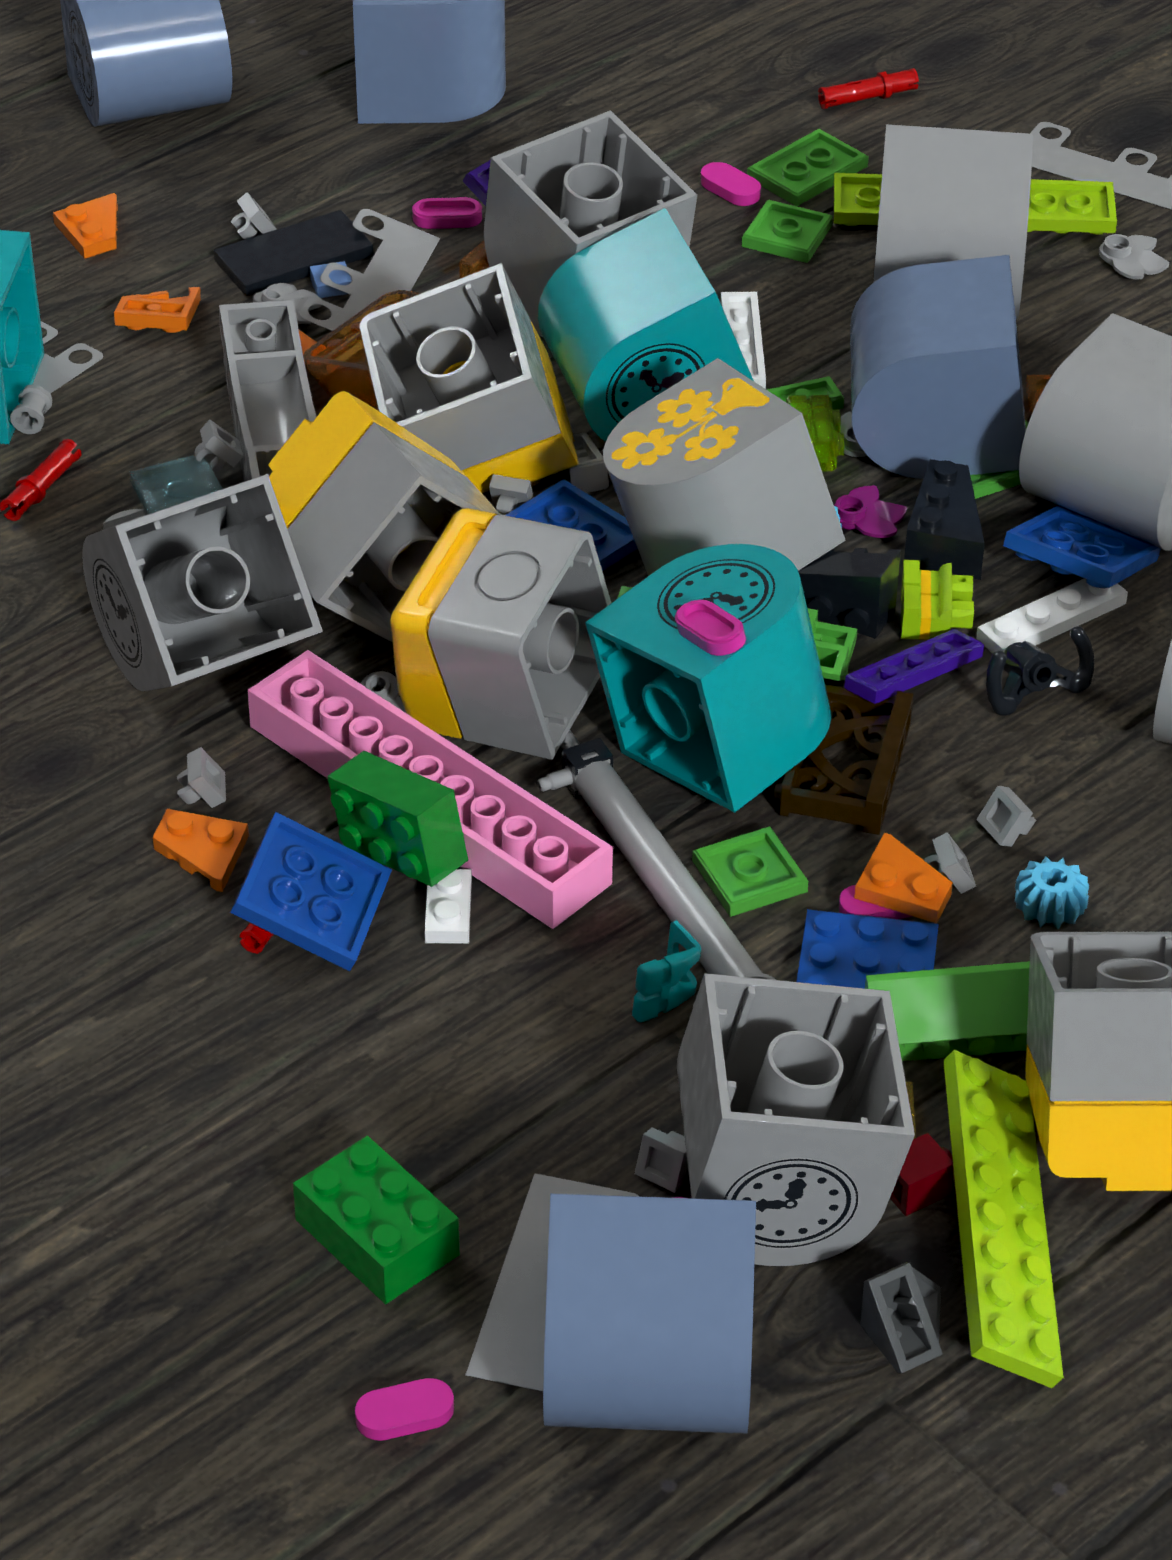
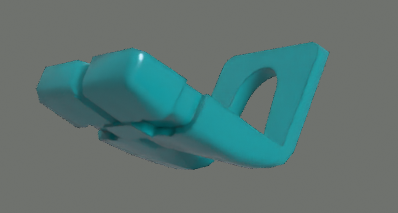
(660, 981)

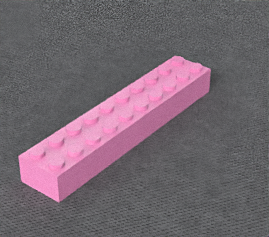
(509, 834)

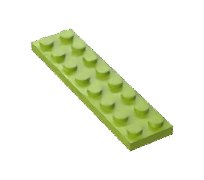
(1053, 204)
(1002, 1221)

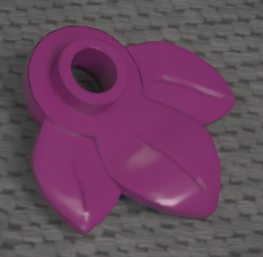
(868, 514)

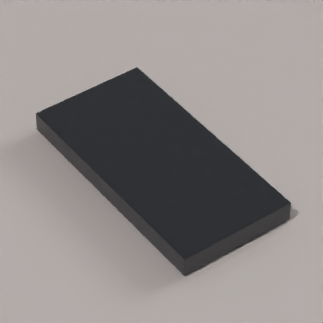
(290, 251)

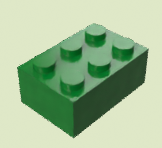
(398, 818)
(376, 1219)

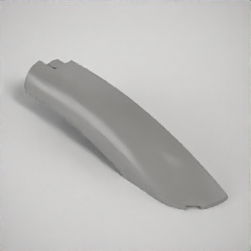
(264, 379)

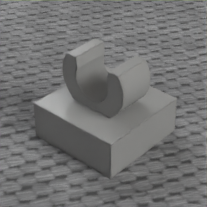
(252, 218)
(220, 443)
(509, 493)
(202, 779)
(1006, 816)
(951, 863)
(663, 1159)

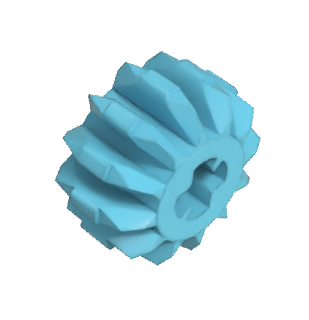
(1051, 892)

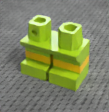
(934, 601)

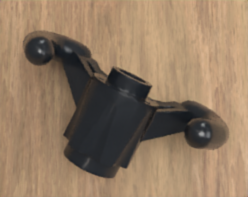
(1035, 670)

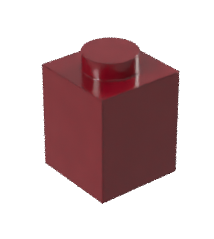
(924, 1176)

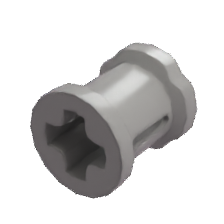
(28, 415)

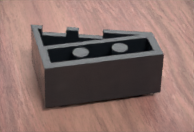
(946, 522)
(853, 588)

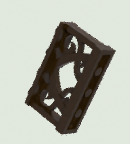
(861, 800)

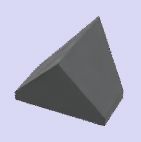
(903, 1316)

